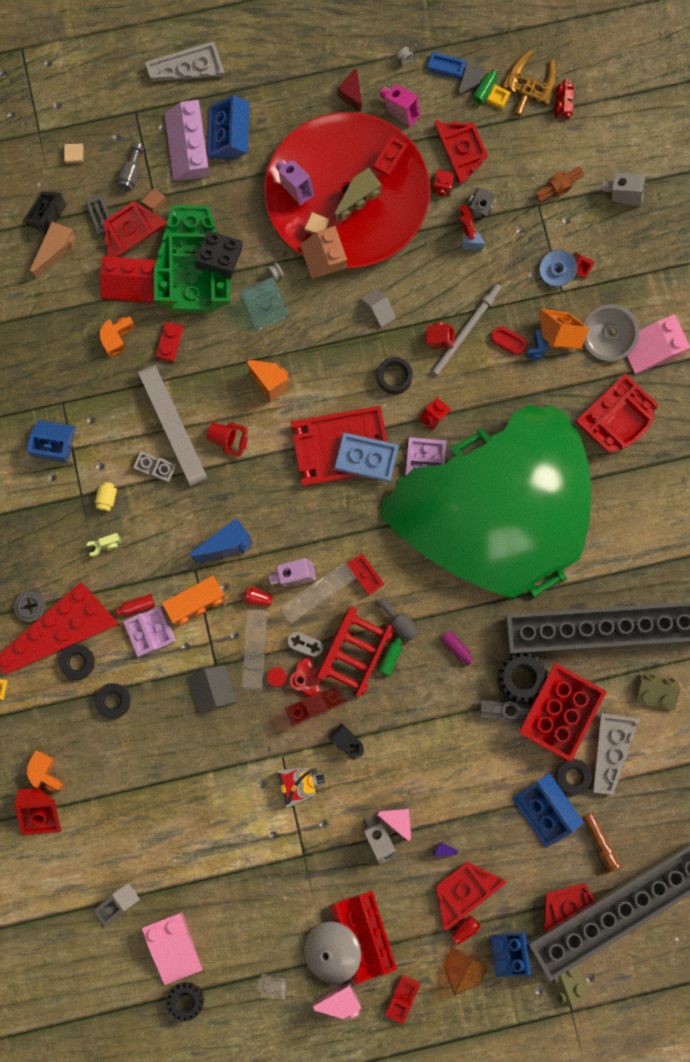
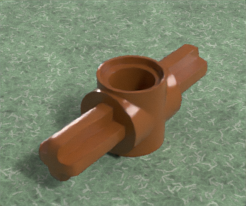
(559, 184)

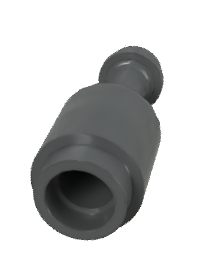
(129, 170)
(401, 622)

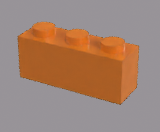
(194, 601)

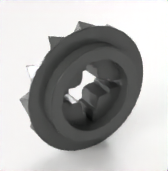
(22, 602)

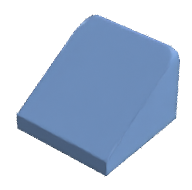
(475, 244)

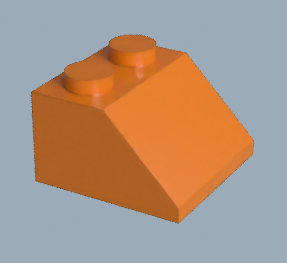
(562, 329)
(269, 378)

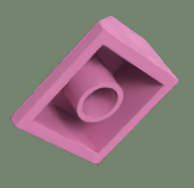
(339, 1003)

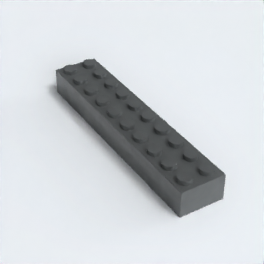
(598, 628)
(612, 915)

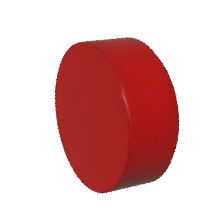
(277, 677)

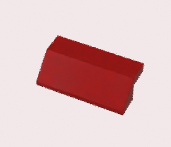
(364, 920)

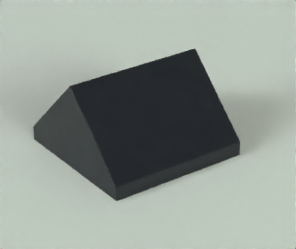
(45, 211)

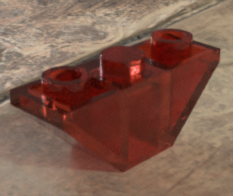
(315, 705)

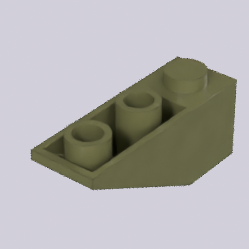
(361, 190)

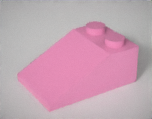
(658, 345)
(172, 948)

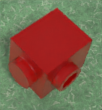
(440, 336)

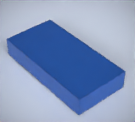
(446, 65)

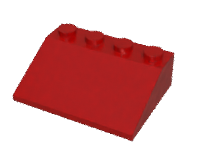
(562, 712)

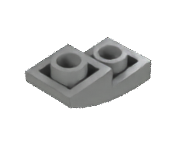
(154, 466)

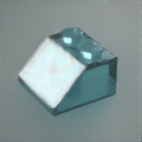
(264, 303)

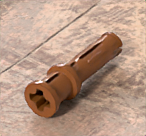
(605, 852)

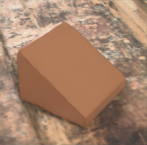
(154, 201)

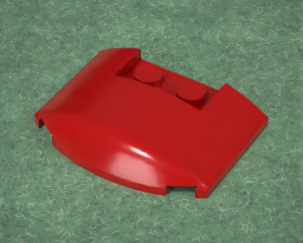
(619, 415)

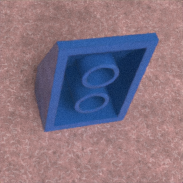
(225, 543)

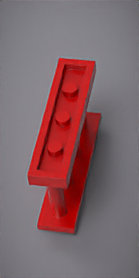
(334, 653)

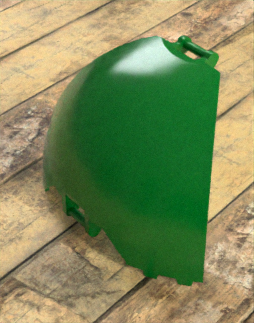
(504, 508)

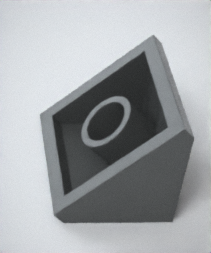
(212, 688)

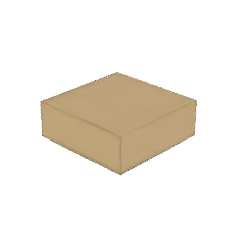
(73, 153)
(316, 223)

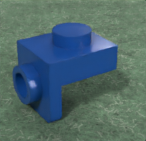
(540, 345)

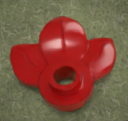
(307, 673)

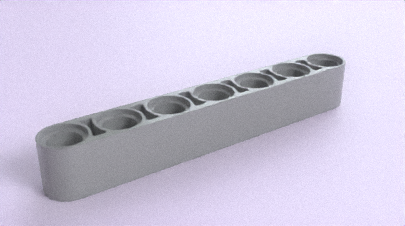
(172, 425)

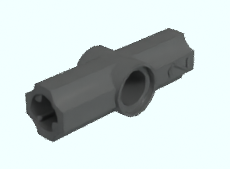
(496, 710)

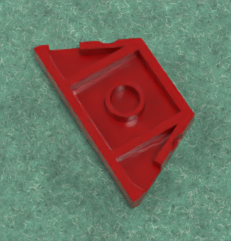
(462, 147)
(129, 228)
(464, 892)

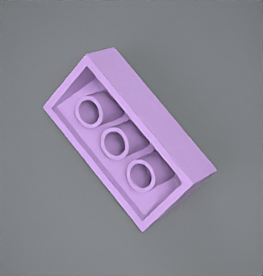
(187, 141)

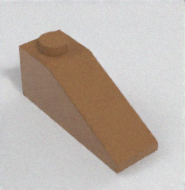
(54, 246)

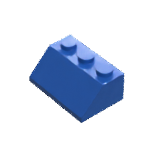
(228, 128)
(547, 810)

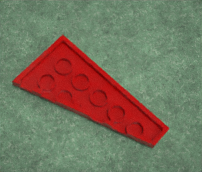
(65, 624)

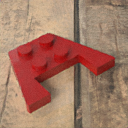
(565, 902)

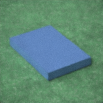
(366, 457)

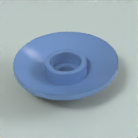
(555, 260)

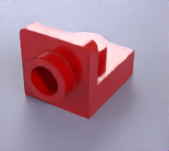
(443, 183)

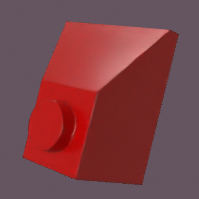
(36, 812)

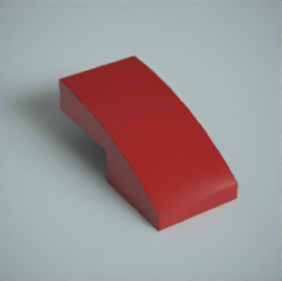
(467, 222)
(402, 999)

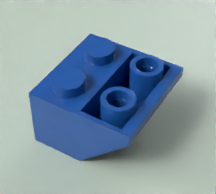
(51, 441)
(510, 954)

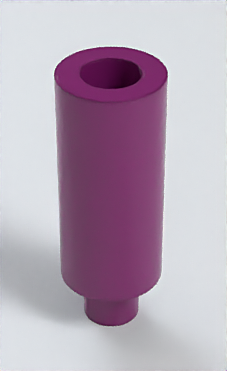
(457, 647)

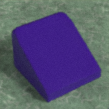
(444, 850)

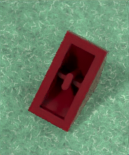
(350, 91)

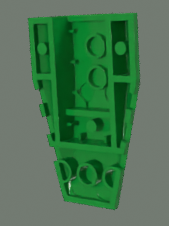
(176, 280)

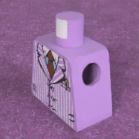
(301, 573)

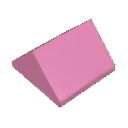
(398, 820)

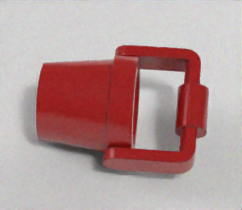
(225, 436)

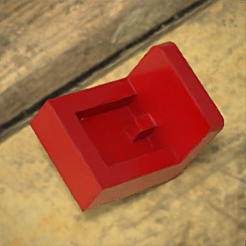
(434, 413)

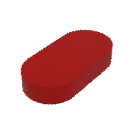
(508, 340)

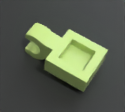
(109, 542)

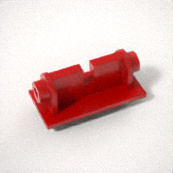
(564, 91)

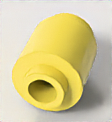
(105, 496)

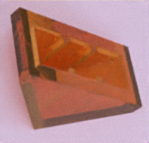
(463, 971)

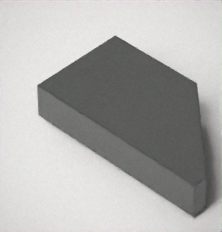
(471, 77)

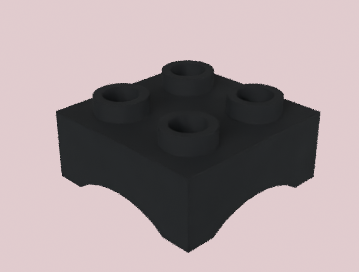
(219, 254)

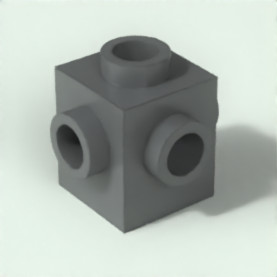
(486, 199)

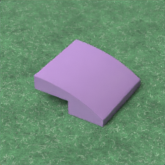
(425, 452)
(149, 631)

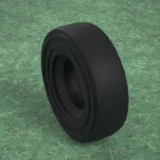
(64, 662)
(104, 691)
(584, 783)

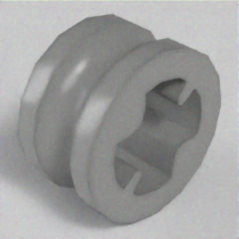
(404, 56)
(276, 271)

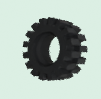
(172, 1001)

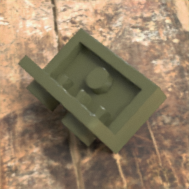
(658, 691)
(570, 988)

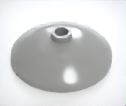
(609, 346)
(341, 948)

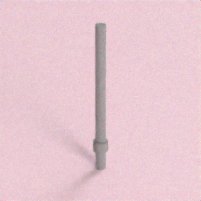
(487, 301)

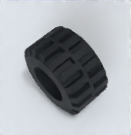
(505, 682)

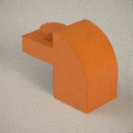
(111, 334)
(39, 769)

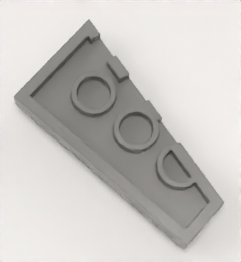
(187, 64)
(613, 744)

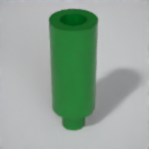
(485, 87)
(390, 657)

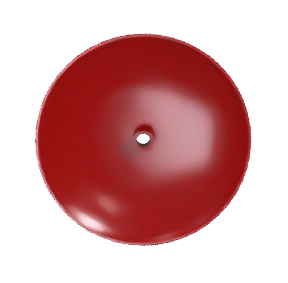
(332, 154)

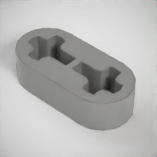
(307, 640)

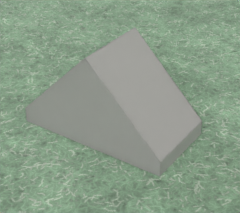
(379, 307)

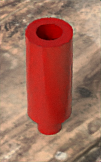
(136, 605)

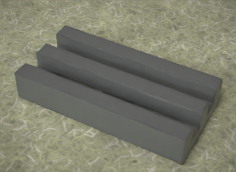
(95, 200)

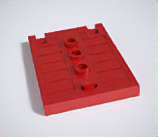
(320, 445)

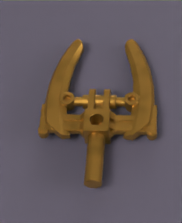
(528, 89)

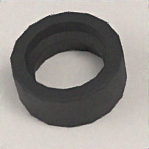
(394, 361)

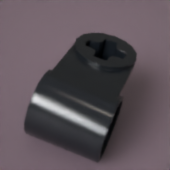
(344, 739)

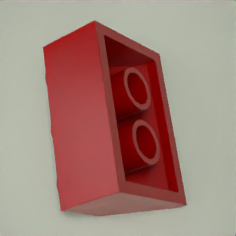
(127, 279)

